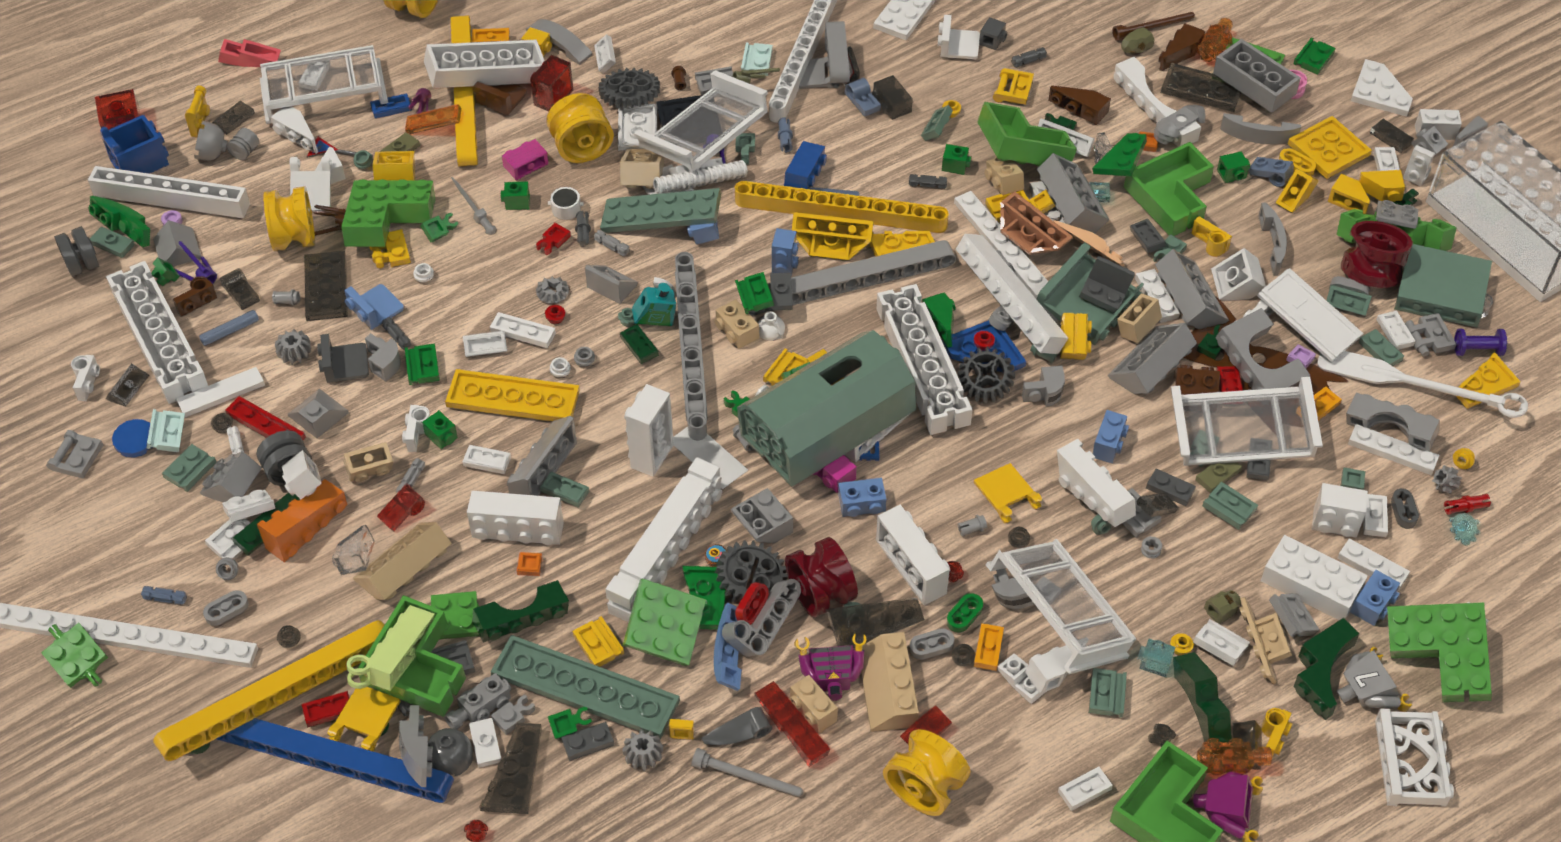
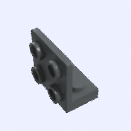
(1107, 284)

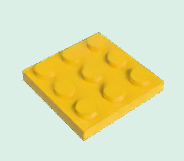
(1330, 146)

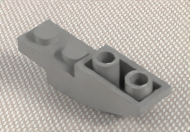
(415, 747)

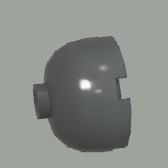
(451, 751)

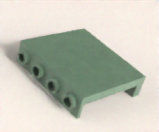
(1444, 284)
(1063, 293)

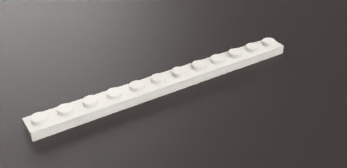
(132, 635)

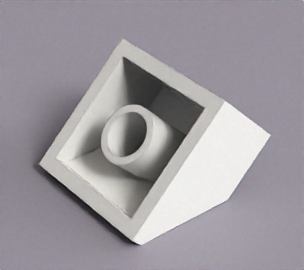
(1238, 277)

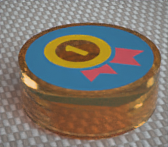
(713, 553)

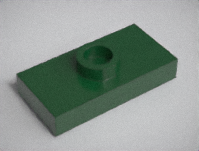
(639, 344)

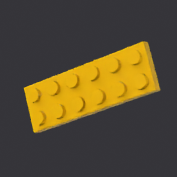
(511, 395)

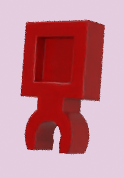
(553, 236)

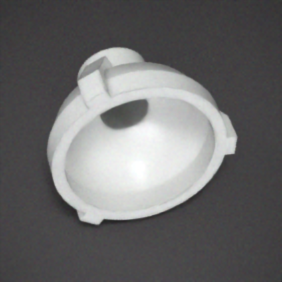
(771, 327)

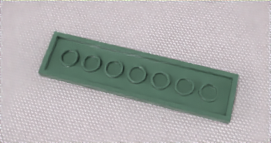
(586, 685)

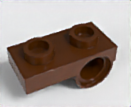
(201, 293)

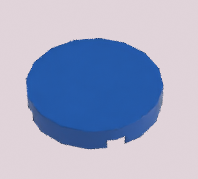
(132, 438)

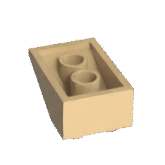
(640, 168)

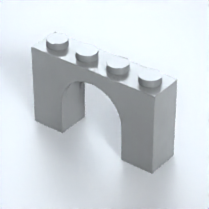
(1235, 342)

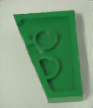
(1122, 157)
(703, 584)

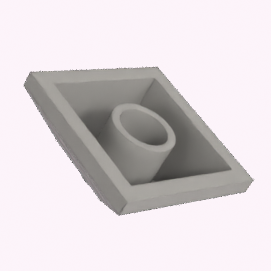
(318, 413)

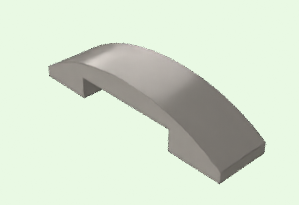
(563, 38)
(1258, 133)
(1271, 222)

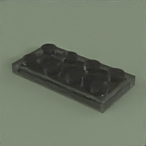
(1200, 87)
(325, 285)

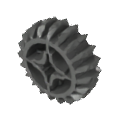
(998, 386)

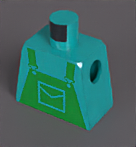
(655, 306)

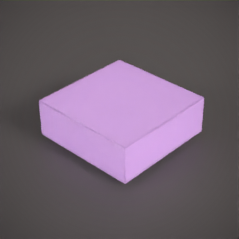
(1303, 354)

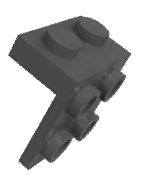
(342, 361)

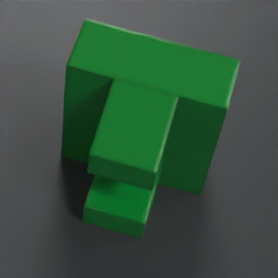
(164, 272)

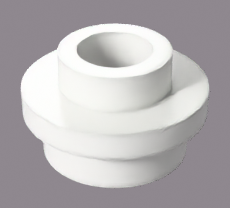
(423, 272)
(560, 367)

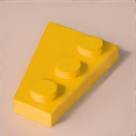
(889, 243)

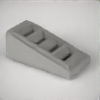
(1474, 127)

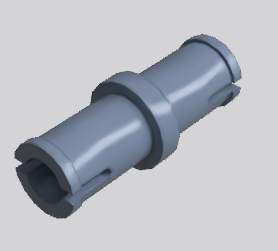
(785, 135)

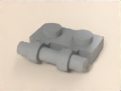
(1436, 334)

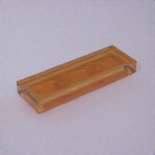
(433, 119)

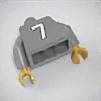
(1371, 683)

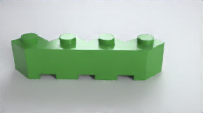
(1432, 234)

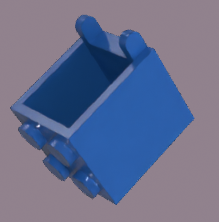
(135, 146)

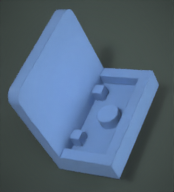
(373, 305)

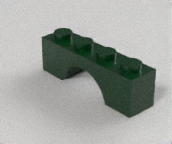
(496, 621)

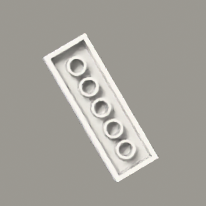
(483, 62)

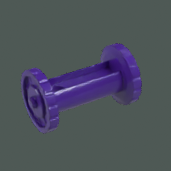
(1496, 342)

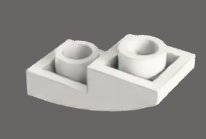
(1013, 671)

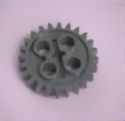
(629, 88)
(731, 567)

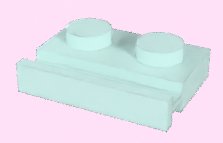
(757, 57)
(166, 430)

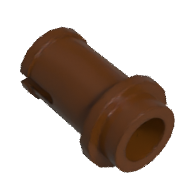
(678, 74)

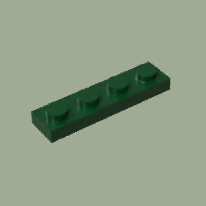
(250, 538)

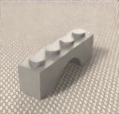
(1370, 411)

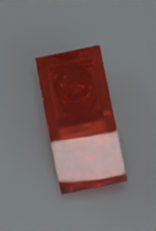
(932, 721)

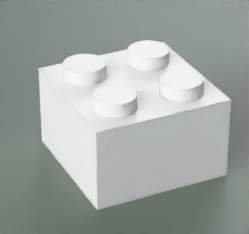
(1339, 510)

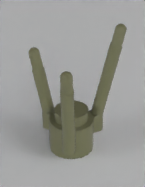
(747, 75)

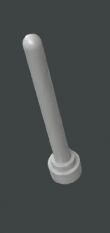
(702, 759)

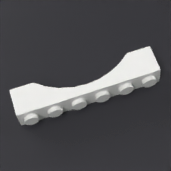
(1131, 77)

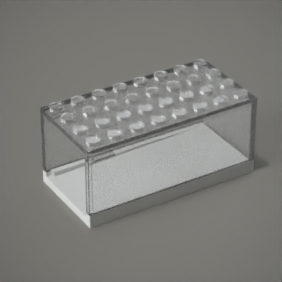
(1506, 204)

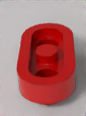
(752, 602)

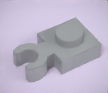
(509, 715)

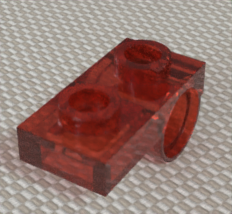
(402, 505)

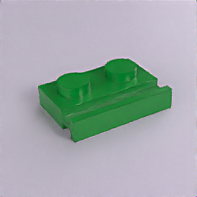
(1314, 56)
(754, 293)
(422, 364)

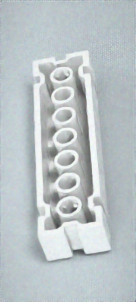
(157, 331)
(917, 339)
(666, 536)

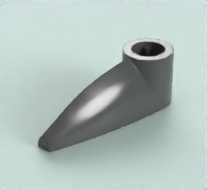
(743, 727)

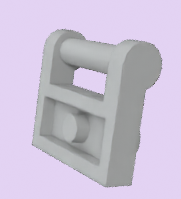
(80, 457)

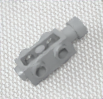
(480, 701)

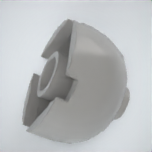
(210, 142)

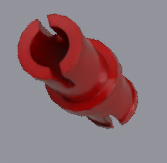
(1467, 504)

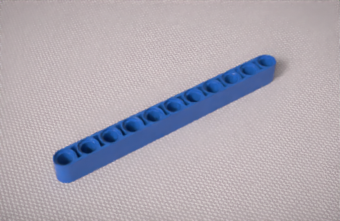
(337, 758)

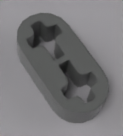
(1400, 508)

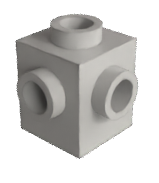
(1430, 140)

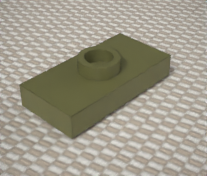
(403, 143)
(1215, 473)

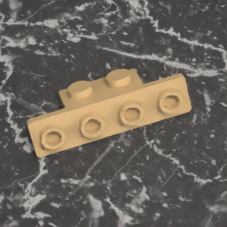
(1269, 639)

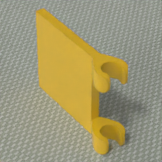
(1005, 488)
(367, 714)

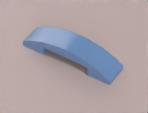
(725, 655)

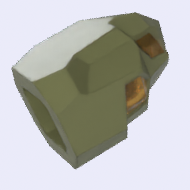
(1138, 41)
(1223, 606)

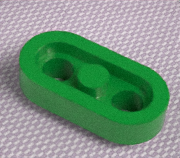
(963, 614)

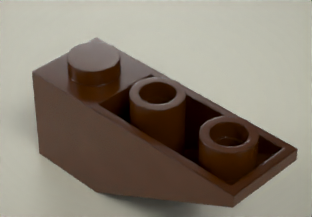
(1182, 47)
(1081, 102)

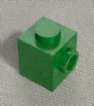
(956, 159)
(1233, 167)
(516, 195)
(440, 429)

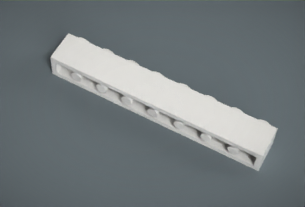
(169, 192)
(1012, 294)

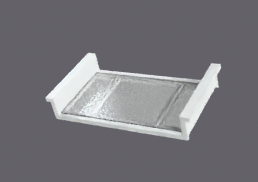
(321, 78)
(708, 122)
(1247, 424)
(1069, 604)

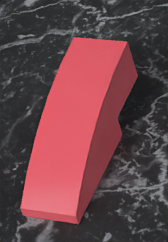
(247, 54)

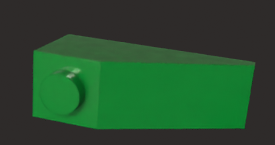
(942, 313)

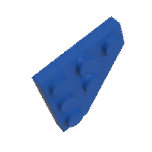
(964, 343)

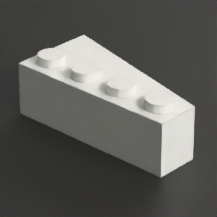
(1094, 484)

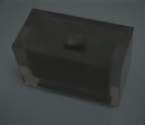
(892, 97)

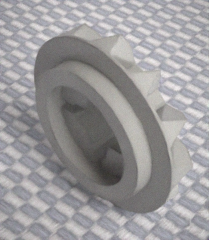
(548, 295)

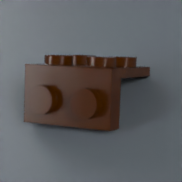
(499, 97)
(1196, 380)

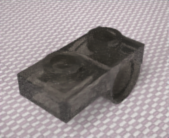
(239, 289)

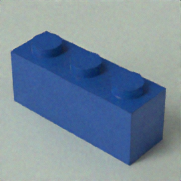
(805, 166)

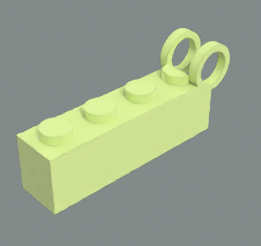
(395, 651)

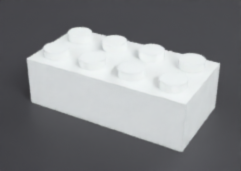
(649, 429)
(515, 517)
(912, 554)
(1314, 577)

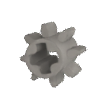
(1447, 479)

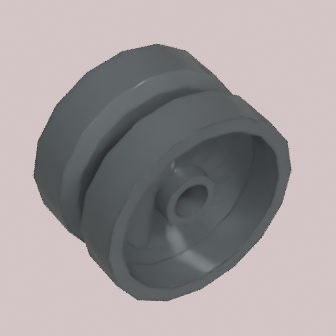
(79, 250)
(278, 450)

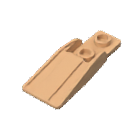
(1097, 243)

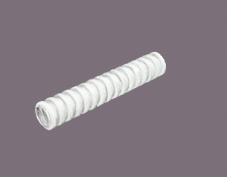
(700, 177)

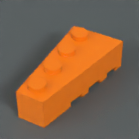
(301, 520)

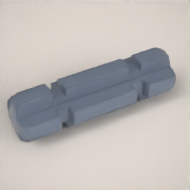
(164, 595)

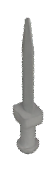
(480, 216)

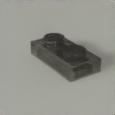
(1391, 135)

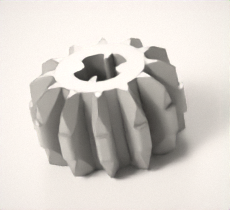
(293, 346)
(638, 757)

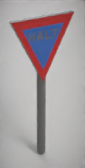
(322, 147)

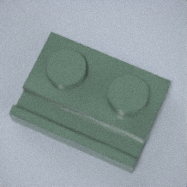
(189, 467)
(1230, 505)
(1107, 692)

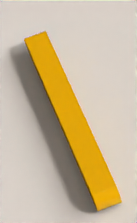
(464, 96)
(807, 201)
(265, 694)

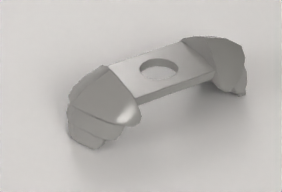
(1168, 128)

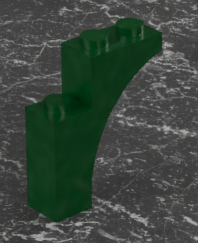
(1320, 655)
(1202, 691)

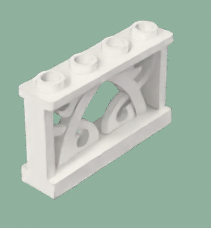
(1396, 782)

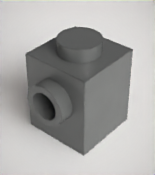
(993, 33)

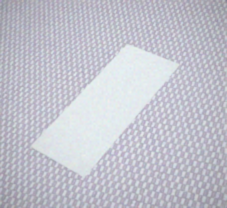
(711, 452)

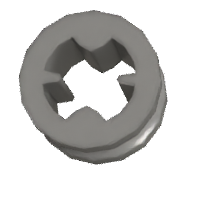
(1151, 553)

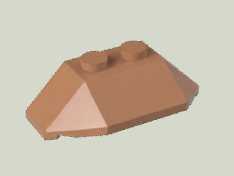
(1030, 227)

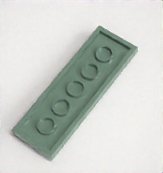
(661, 210)

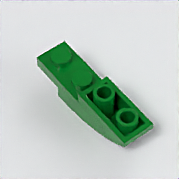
(120, 217)

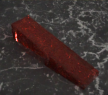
(792, 723)

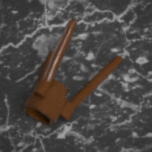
(339, 216)

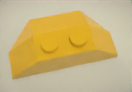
(831, 235)

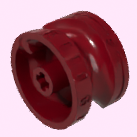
(1378, 254)
(822, 576)

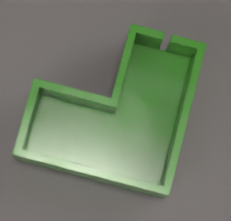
(1019, 141)
(1167, 185)
(382, 202)
(1455, 636)
(429, 677)
(1156, 801)

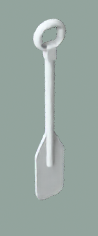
(1380, 372)

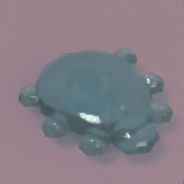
(1464, 527)

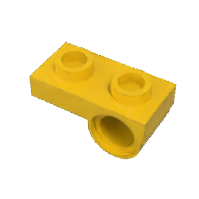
(1216, 239)
(1274, 731)

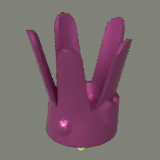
(422, 96)

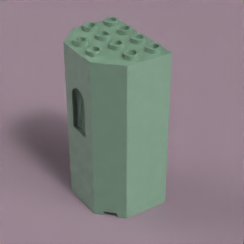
(810, 423)

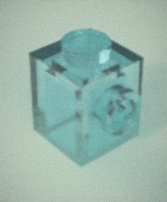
(1156, 657)

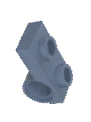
(861, 96)
(1277, 170)

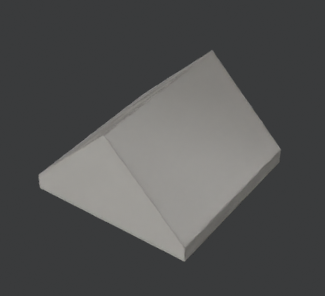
(168, 243)
(609, 282)

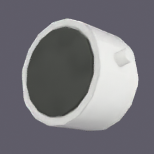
(565, 203)

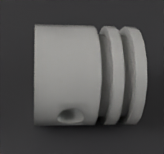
(243, 144)

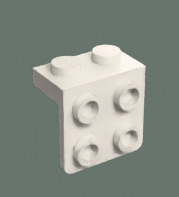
(957, 43)

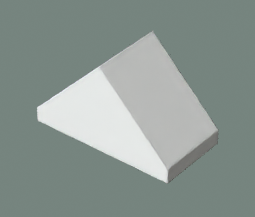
(337, 171)

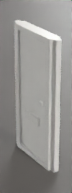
(1310, 314)

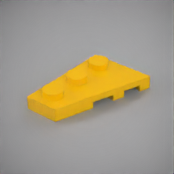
(1490, 378)

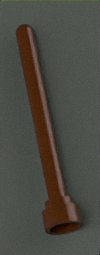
(1120, 32)

